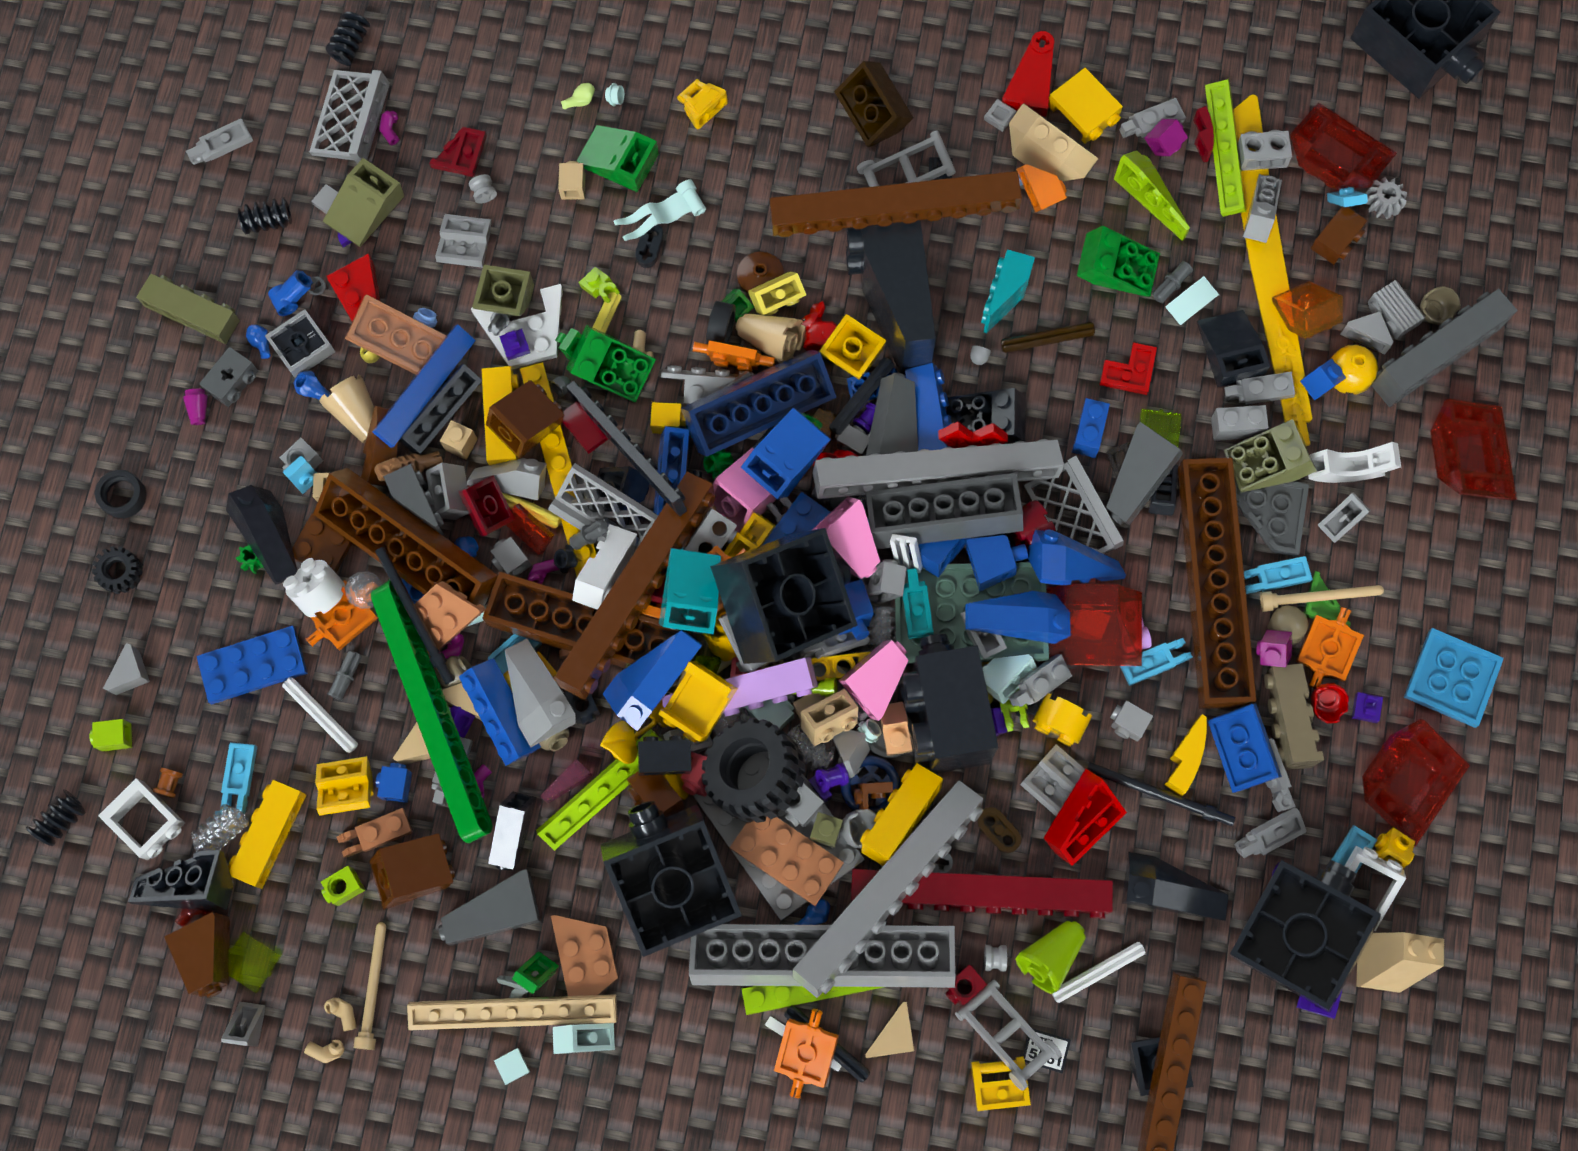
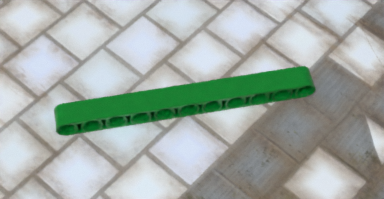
(432, 716)

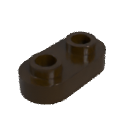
(1000, 829)

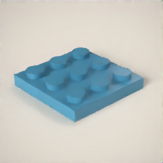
(1453, 677)

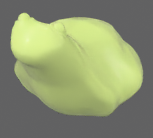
(581, 97)

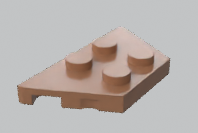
(446, 613)
(584, 956)

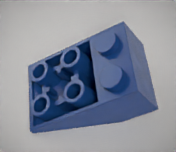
(786, 454)

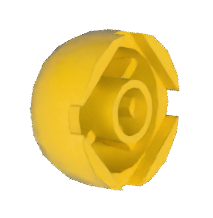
(1358, 366)

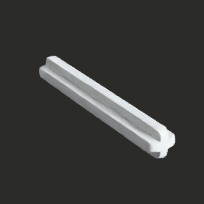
(320, 715)
(1099, 971)

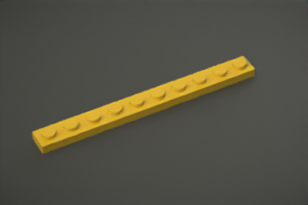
(557, 460)

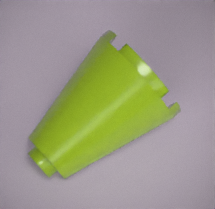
(1052, 956)

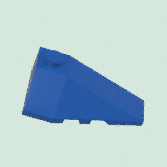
(1062, 559)
(1021, 615)

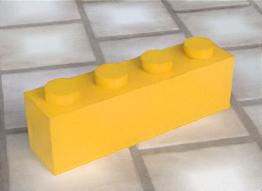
(497, 384)
(902, 814)
(266, 834)

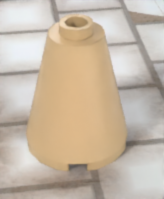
(772, 334)
(351, 406)

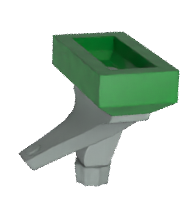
(530, 975)

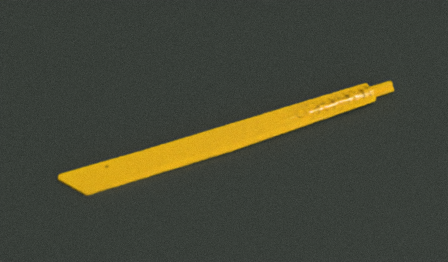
(1270, 280)

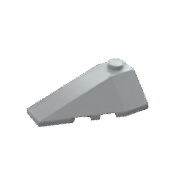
(537, 697)

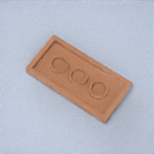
(393, 335)
(788, 857)

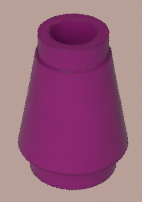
(196, 405)

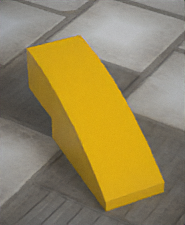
(751, 536)
(1188, 757)

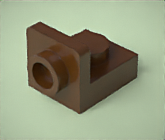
(875, 789)

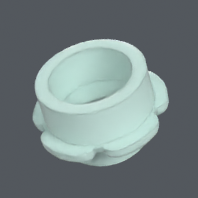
(615, 94)
(870, 729)

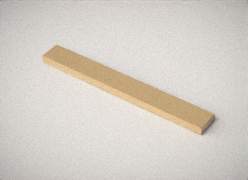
(512, 1012)

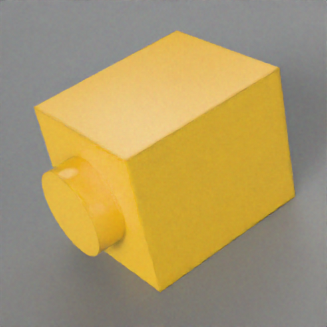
(666, 415)

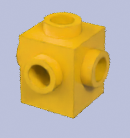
(1396, 847)

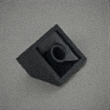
(625, 480)

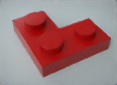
(1132, 376)
(959, 436)

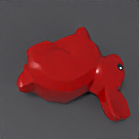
(816, 330)

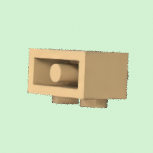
(829, 717)

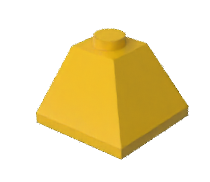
(853, 347)

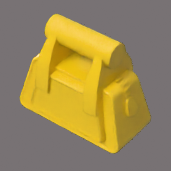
(704, 103)

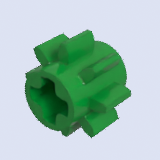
(718, 462)
(245, 554)

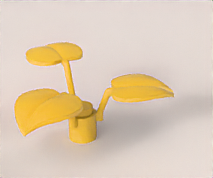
(622, 744)

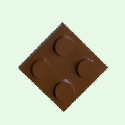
(321, 543)

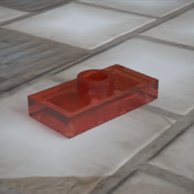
(530, 529)

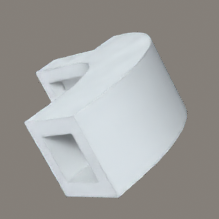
(1355, 466)

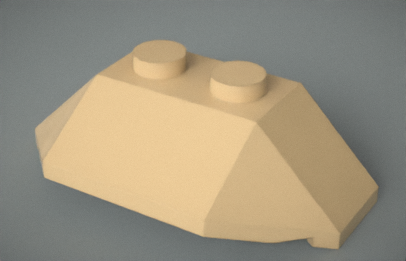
(1046, 147)

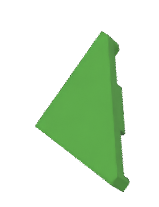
(1326, 609)

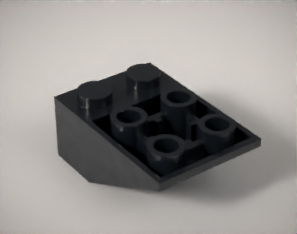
(1233, 348)
(1002, 407)

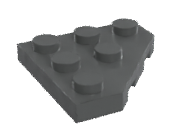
(1276, 514)

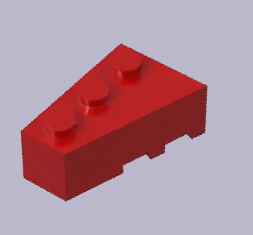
(354, 282)
(1084, 818)

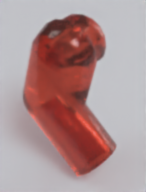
(186, 915)

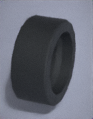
(721, 322)
(109, 480)

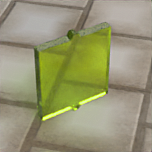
(1163, 423)
(251, 962)

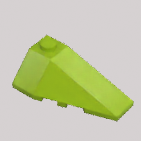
(1144, 183)

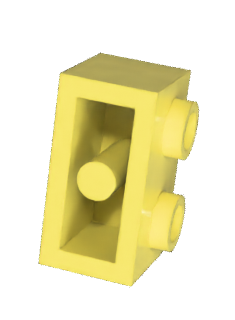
(776, 293)

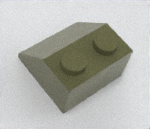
(504, 290)

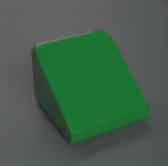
(742, 304)

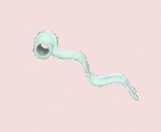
(666, 211)

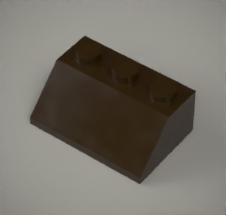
(873, 103)

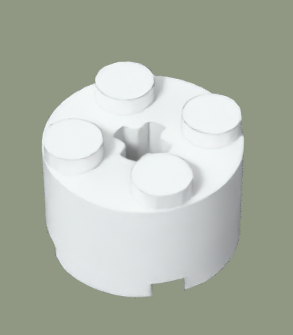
(314, 587)

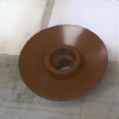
(747, 274)

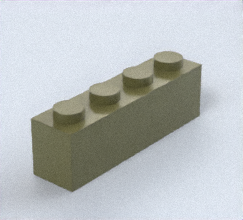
(188, 308)

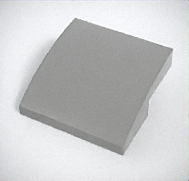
(463, 240)
(1053, 779)

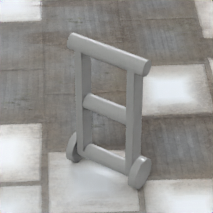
(869, 167)
(1048, 1048)

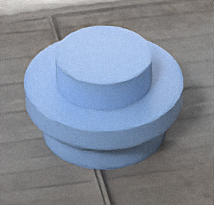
(426, 317)

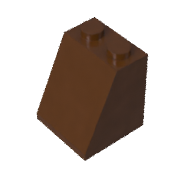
(524, 418)
(411, 870)
(202, 954)

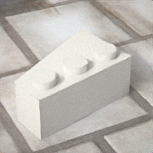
(602, 572)

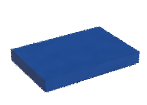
(1244, 748)

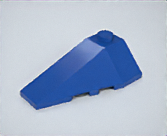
(644, 683)

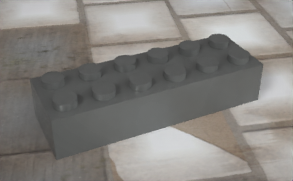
(1443, 347)
(946, 510)

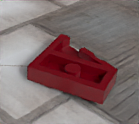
(461, 153)

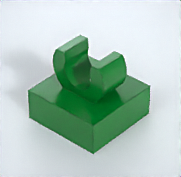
(568, 342)

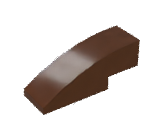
(376, 449)

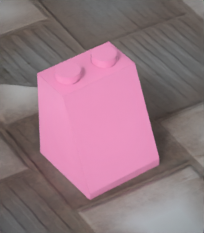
(740, 494)
(851, 537)
(876, 678)

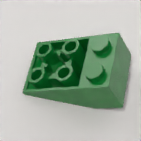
(619, 156)
(1117, 262)
(610, 363)

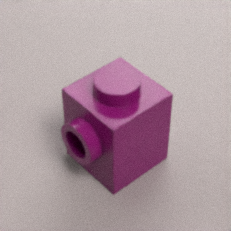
(1166, 137)
(1275, 648)

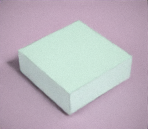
(512, 1066)

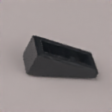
(1164, 503)

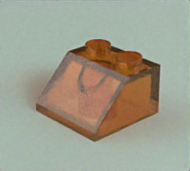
(1309, 309)

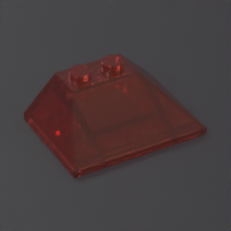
(1338, 150)
(1473, 450)
(1102, 625)
(1412, 778)

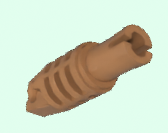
(418, 462)

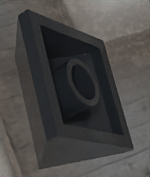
(1142, 1062)

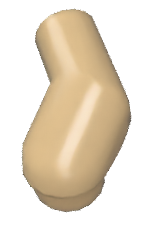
(639, 342)
(343, 1010)
(327, 1053)

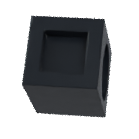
(585, 717)

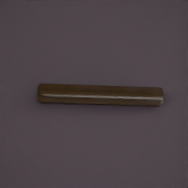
(1047, 337)

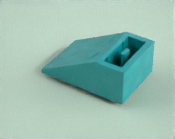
(1007, 287)
(690, 592)

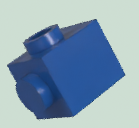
(1323, 379)
(394, 783)

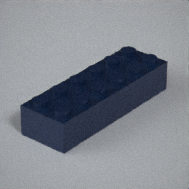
(758, 402)

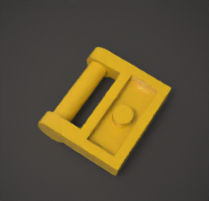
(997, 1093)

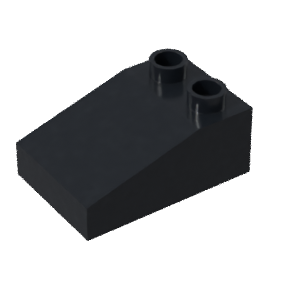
(896, 288)

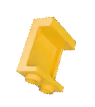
(1086, 105)
(698, 702)

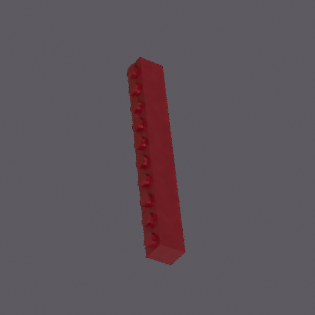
(1003, 893)

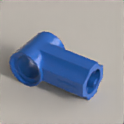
(287, 294)

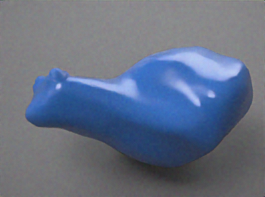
(256, 337)
(308, 385)
(468, 545)
(817, 914)

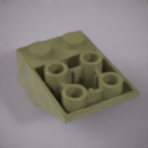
(363, 202)
(1271, 458)

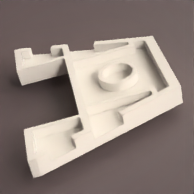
(538, 329)

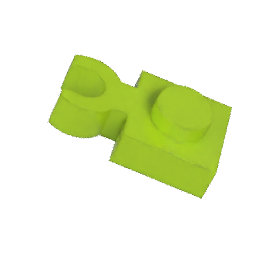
(597, 284)

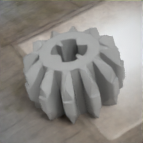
(1377, 198)

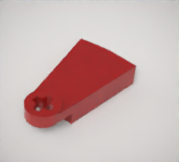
(1033, 76)

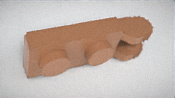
(377, 832)

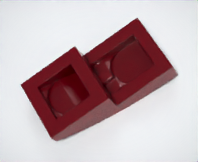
(1205, 138)
(583, 428)

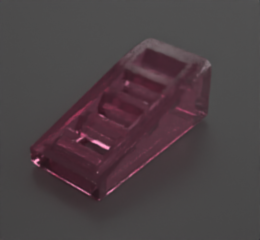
(568, 780)

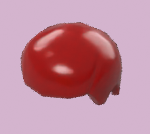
(1329, 702)

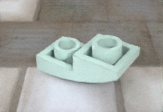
(1192, 300)

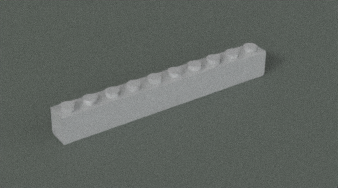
(878, 472)
(887, 890)

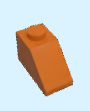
(1041, 187)

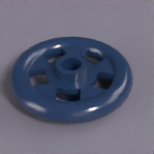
(871, 764)

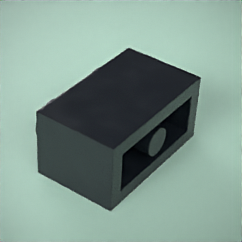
(664, 756)

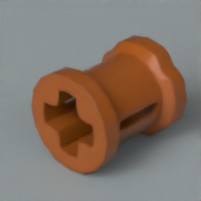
(167, 782)

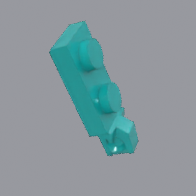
(917, 607)

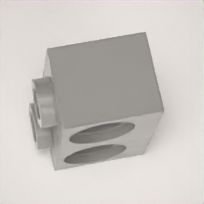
(1265, 155)
(705, 534)
(885, 582)

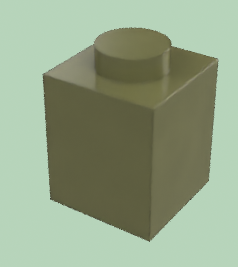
(826, 830)

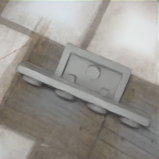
(699, 382)

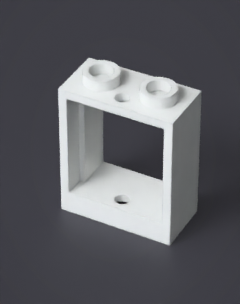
(125, 802)
(1390, 868)

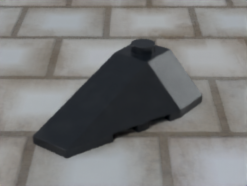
(264, 529)
(188, 884)
(1164, 887)

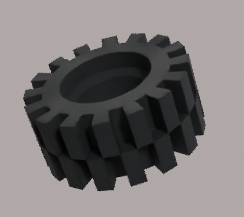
(107, 560)

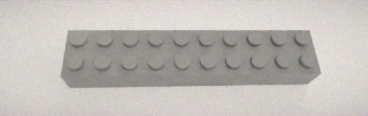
(770, 952)

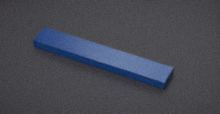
(423, 386)

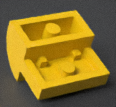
(344, 785)

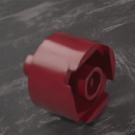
(1032, 520)

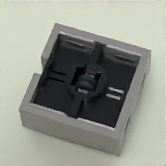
(300, 343)

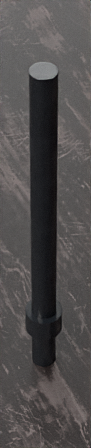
(437, 659)
(1208, 812)

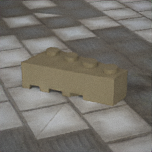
(1292, 717)

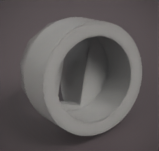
(979, 355)

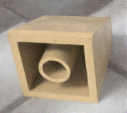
(1398, 960)

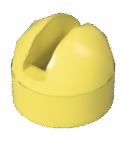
(368, 357)

